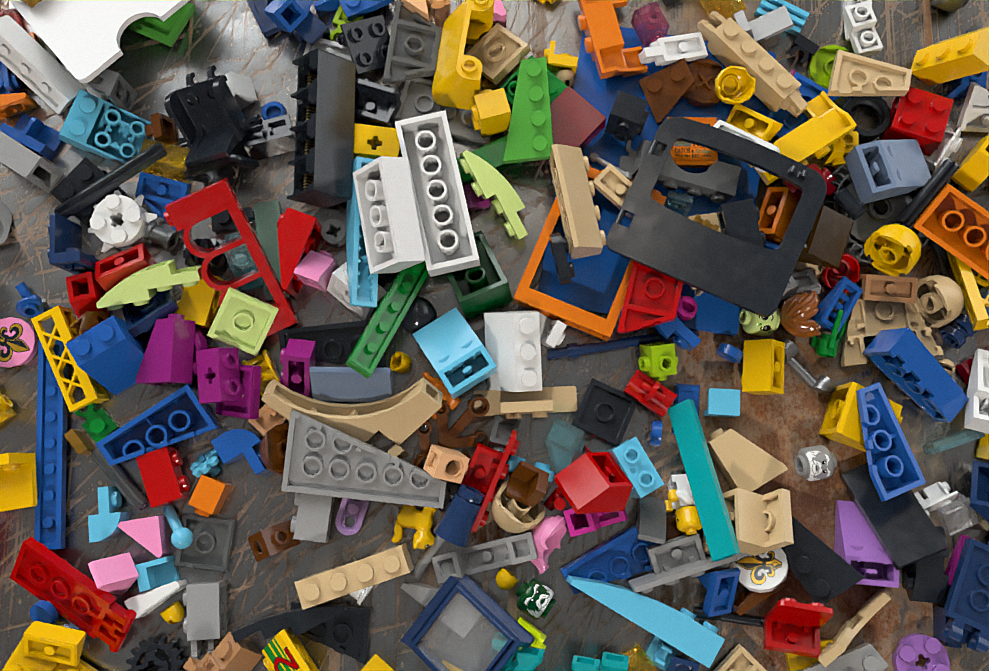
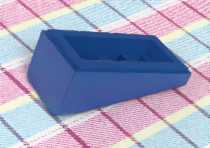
(831, 301)

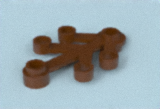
(450, 438)

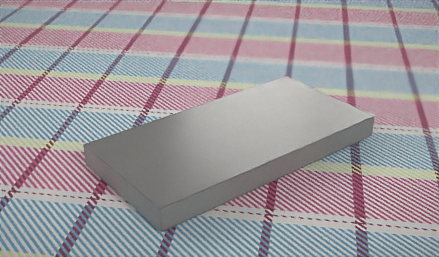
(418, 101)

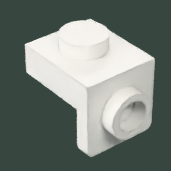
(551, 331)

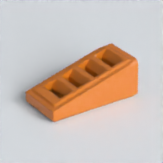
(15, 103)

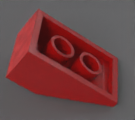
(296, 237)

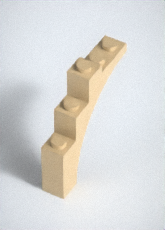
(393, 417)

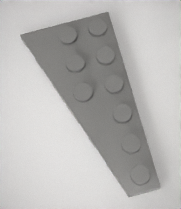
(338, 465)

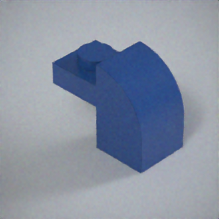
(240, 443)

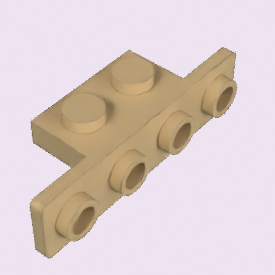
(537, 403)

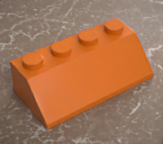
(958, 227)

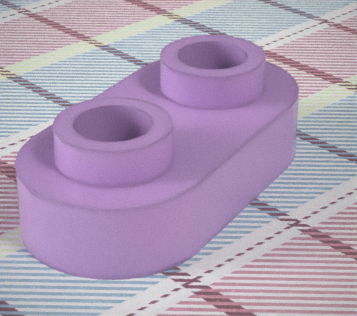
(354, 509)

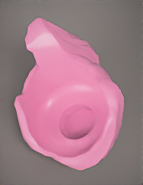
(547, 537)

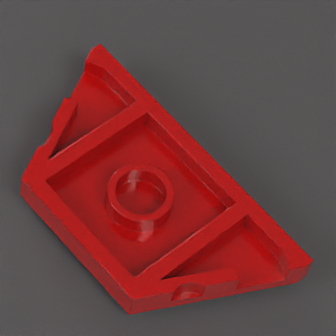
(649, 299)

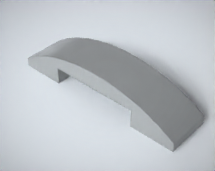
(485, 556)

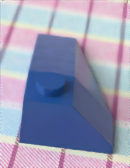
(887, 450)

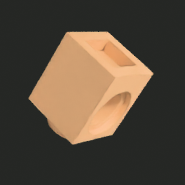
(438, 459)

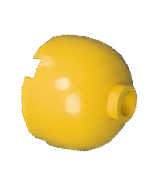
(893, 249)

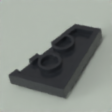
(344, 633)

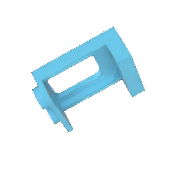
(637, 466)

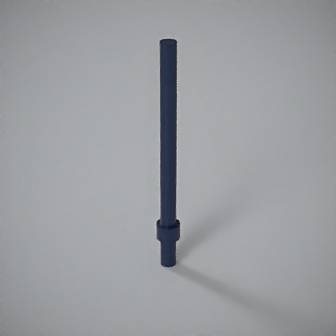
(573, 350)

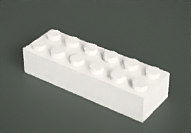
(438, 193)

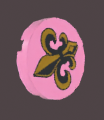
(17, 342)

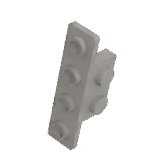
(676, 560)

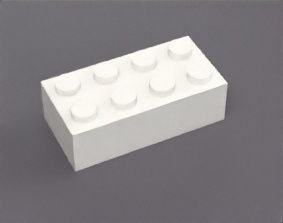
(388, 215)

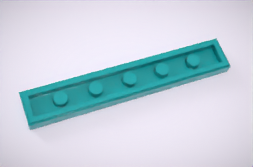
(703, 481)

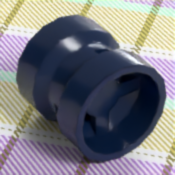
(957, 331)

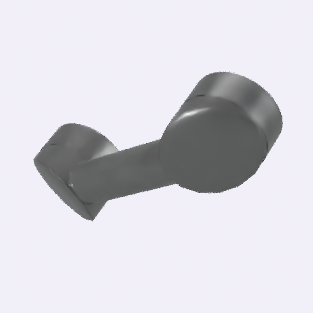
(821, 385)

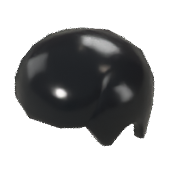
(419, 315)

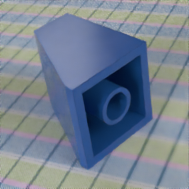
(109, 354)

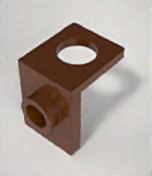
(273, 540)

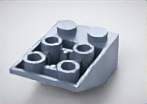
(887, 169)

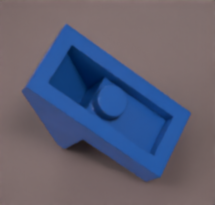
(720, 591)

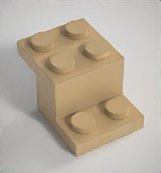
(759, 520)

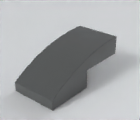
(651, 519)

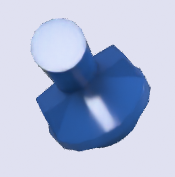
(31, 304)

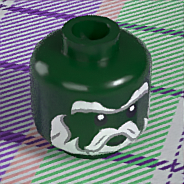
(535, 599)

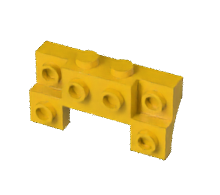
(814, 137)

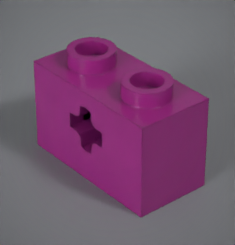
(218, 375)

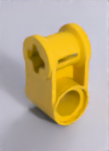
(268, 368)

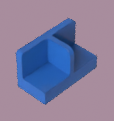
(34, 136)

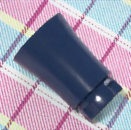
(460, 516)

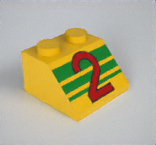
(287, 654)

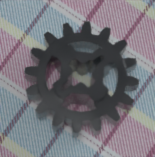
(156, 655)

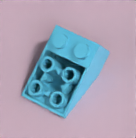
(103, 128)
(455, 352)

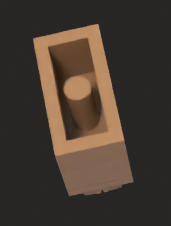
(227, 657)

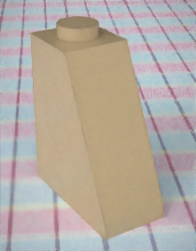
(742, 461)

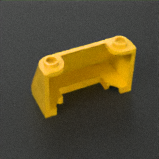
(456, 74)

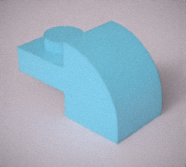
(104, 525)

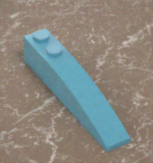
(361, 284)
(656, 617)

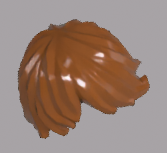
(797, 313)

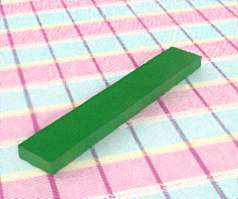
(387, 319)

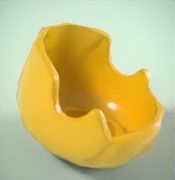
(734, 85)

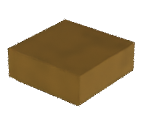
(80, 442)

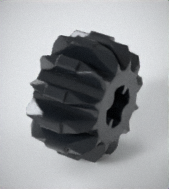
(192, 260)

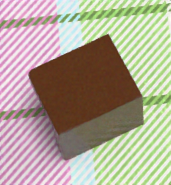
(527, 484)

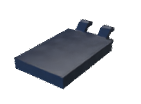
(969, 597)

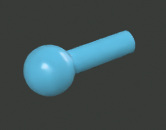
(181, 536)

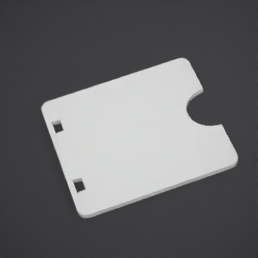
(89, 31)

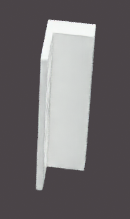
(36, 66)

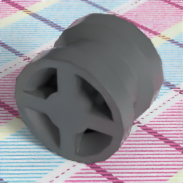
(337, 238)

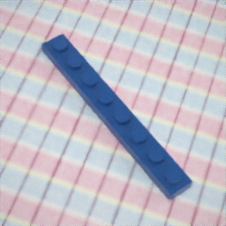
(50, 454)

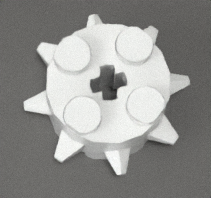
(110, 215)

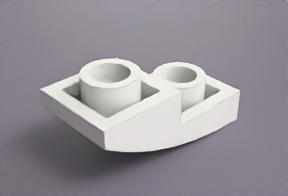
(861, 30)

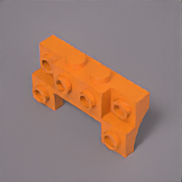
(606, 41)

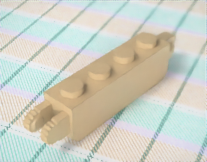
(737, 48)

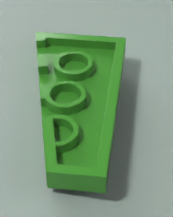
(166, 31)
(530, 122)

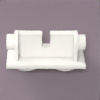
(950, 143)
(937, 497)

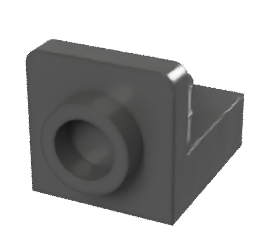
(501, 431)

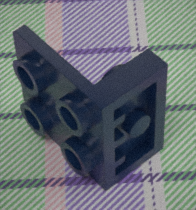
(66, 246)

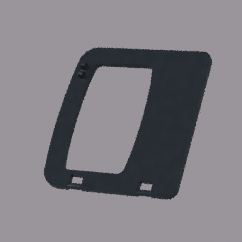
(702, 256)

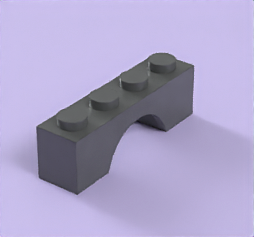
(717, 182)

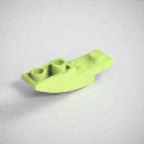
(490, 183)
(141, 285)

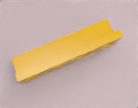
(973, 301)
(63, 318)

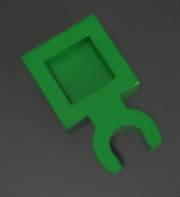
(98, 423)

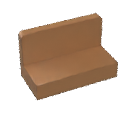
(889, 288)

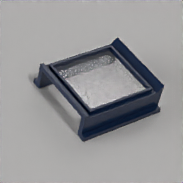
(465, 630)

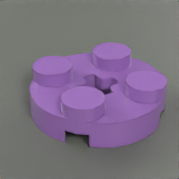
(914, 644)

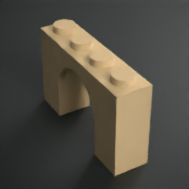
(354, 576)

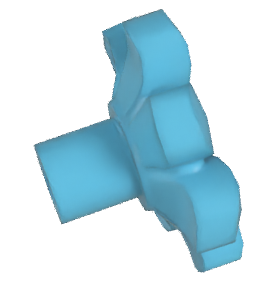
(205, 464)

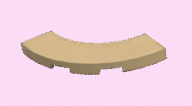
(853, 625)

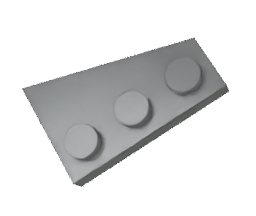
(859, 658)

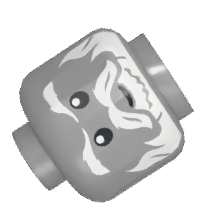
(815, 463)

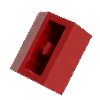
(594, 484)

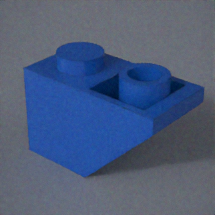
(288, 13)

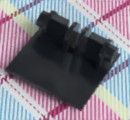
(366, 43)

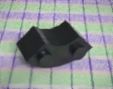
(926, 578)

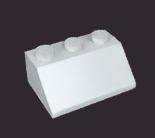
(515, 348)

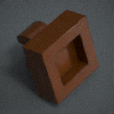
(162, 128)

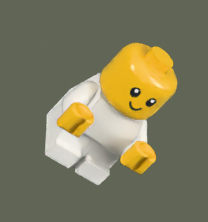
(682, 500)

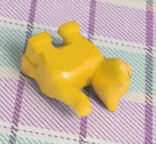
(414, 519)

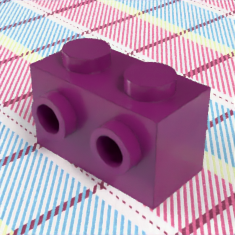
(296, 362)

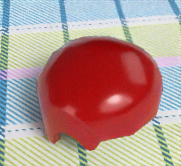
(848, 268)

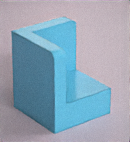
(723, 403)
(157, 573)

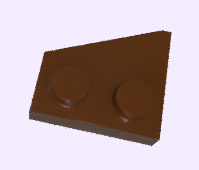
(666, 88)

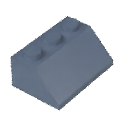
(347, 386)

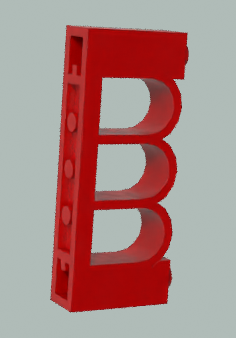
(208, 202)

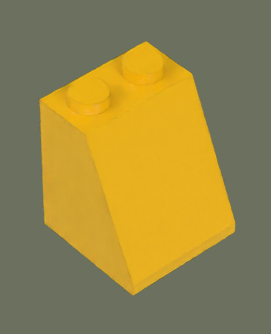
(843, 419)

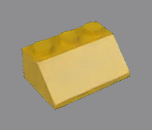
(953, 58)

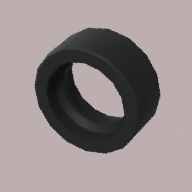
(880, 110)

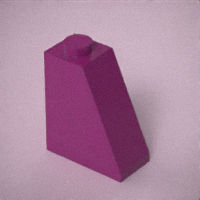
(169, 353)

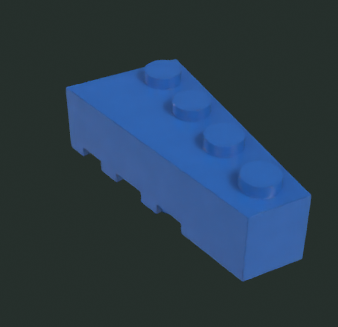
(916, 373)
(162, 425)

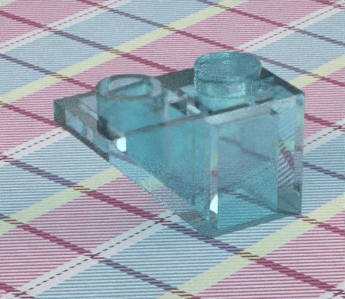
(241, 263)
(562, 444)

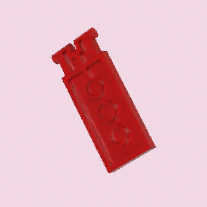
(72, 594)

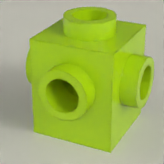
(658, 360)

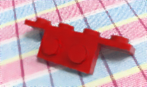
(484, 472)

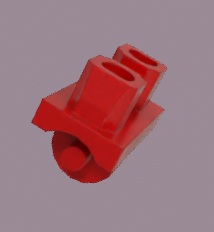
(649, 393)

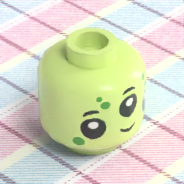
(759, 325)

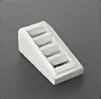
(150, 600)

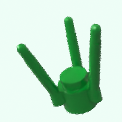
(827, 344)

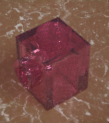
(649, 23)

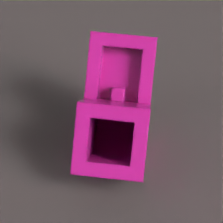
(585, 523)

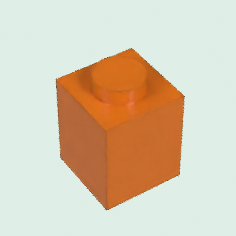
(209, 495)

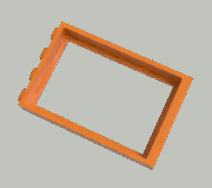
(561, 310)

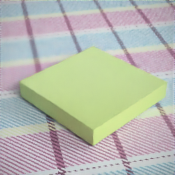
(242, 321)

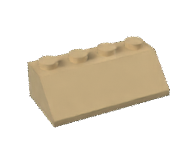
(575, 201)

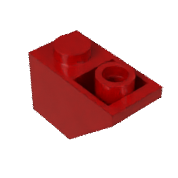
(84, 293)

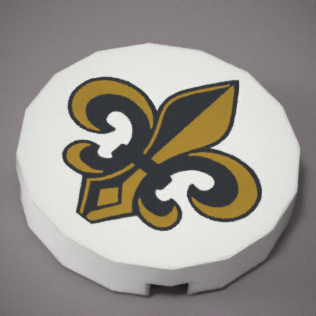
(762, 571)

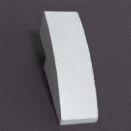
(978, 393)

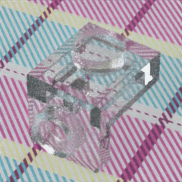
(957, 515)

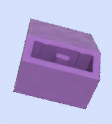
(861, 548)

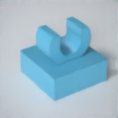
(660, 652)

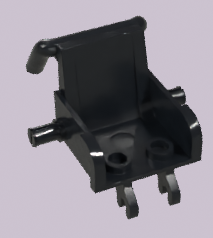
(210, 125)

